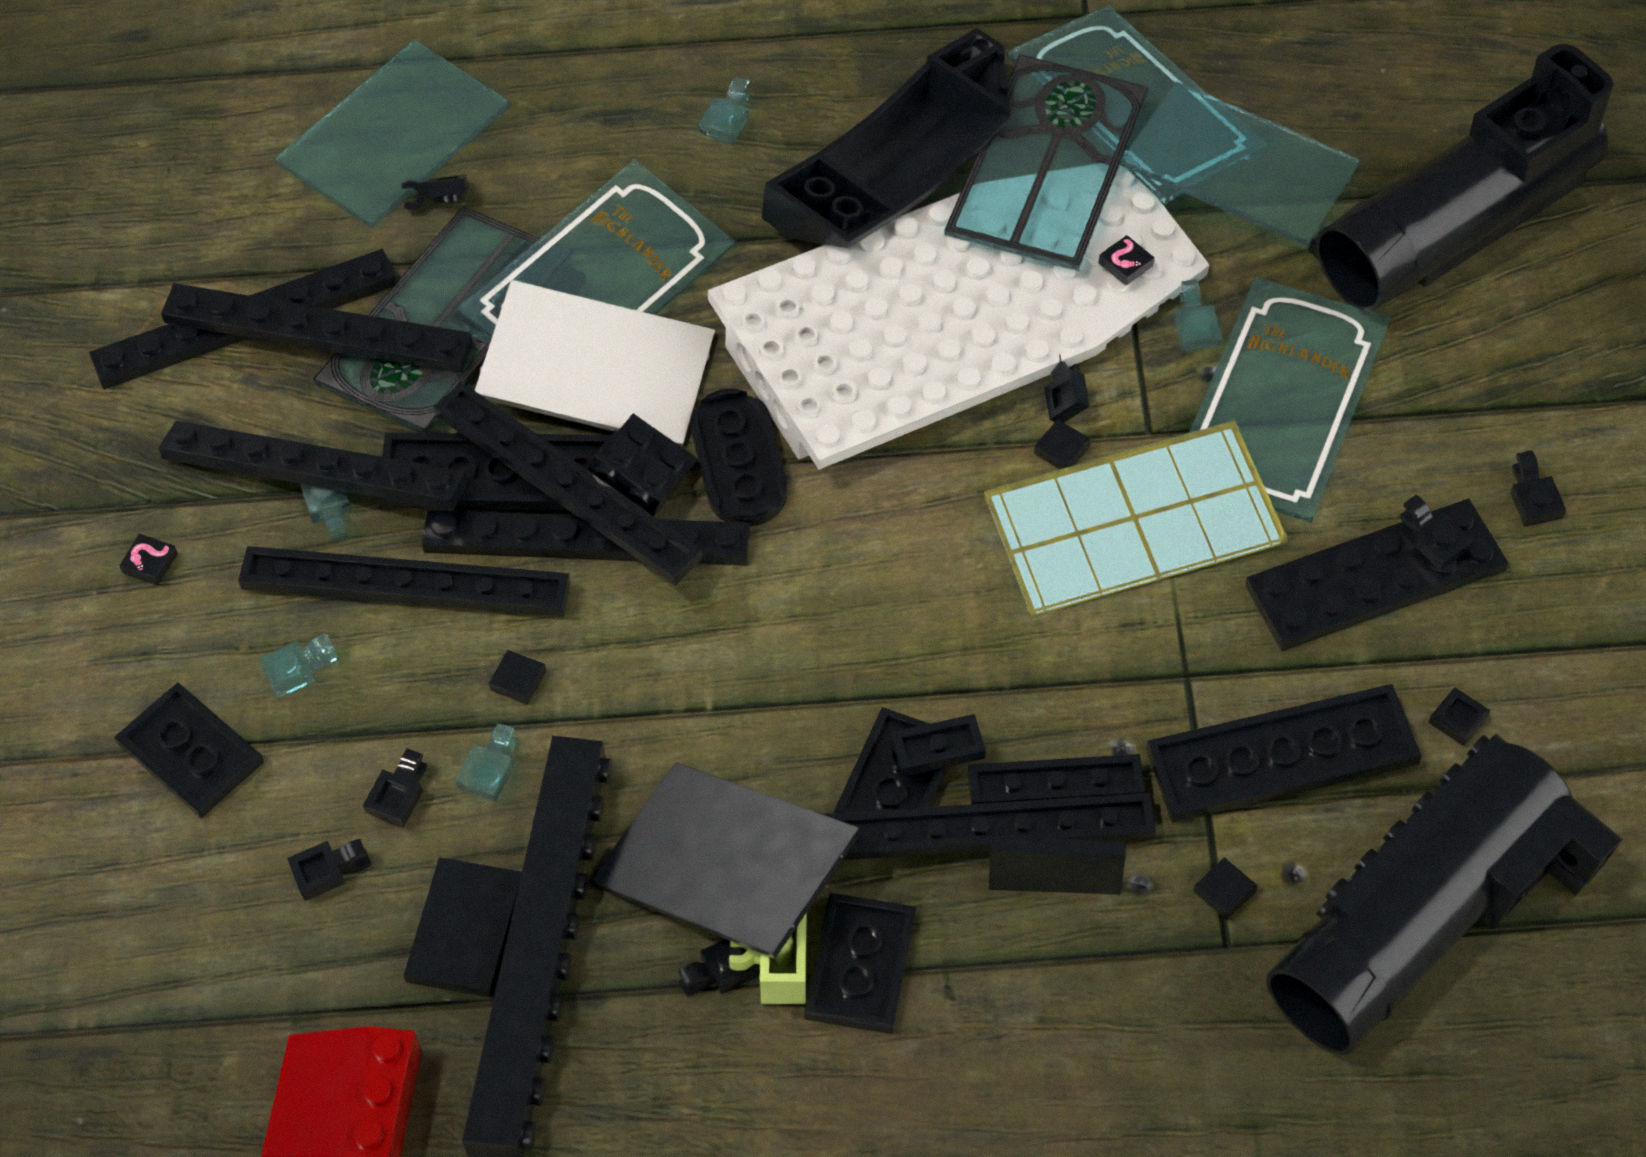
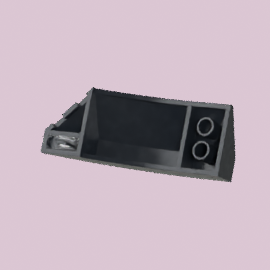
(897, 150)

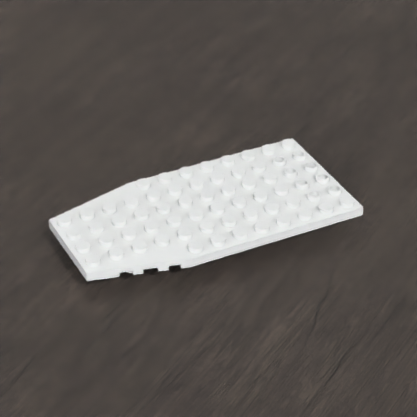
(930, 324)

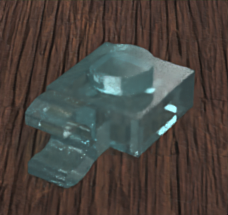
(727, 117)
(1195, 323)
(327, 506)
(293, 667)
(489, 767)

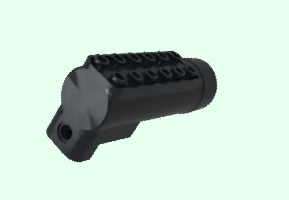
(1509, 168)
(1455, 860)

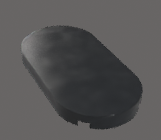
(738, 457)

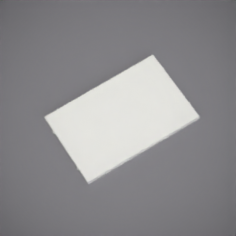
(594, 361)

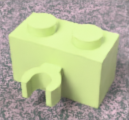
(783, 977)

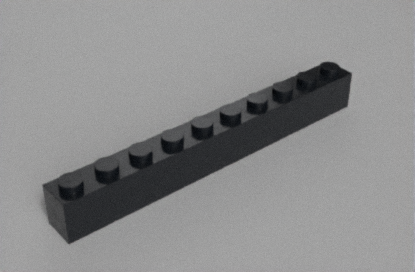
(536, 951)

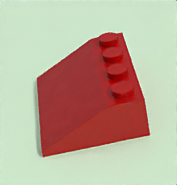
(344, 1094)

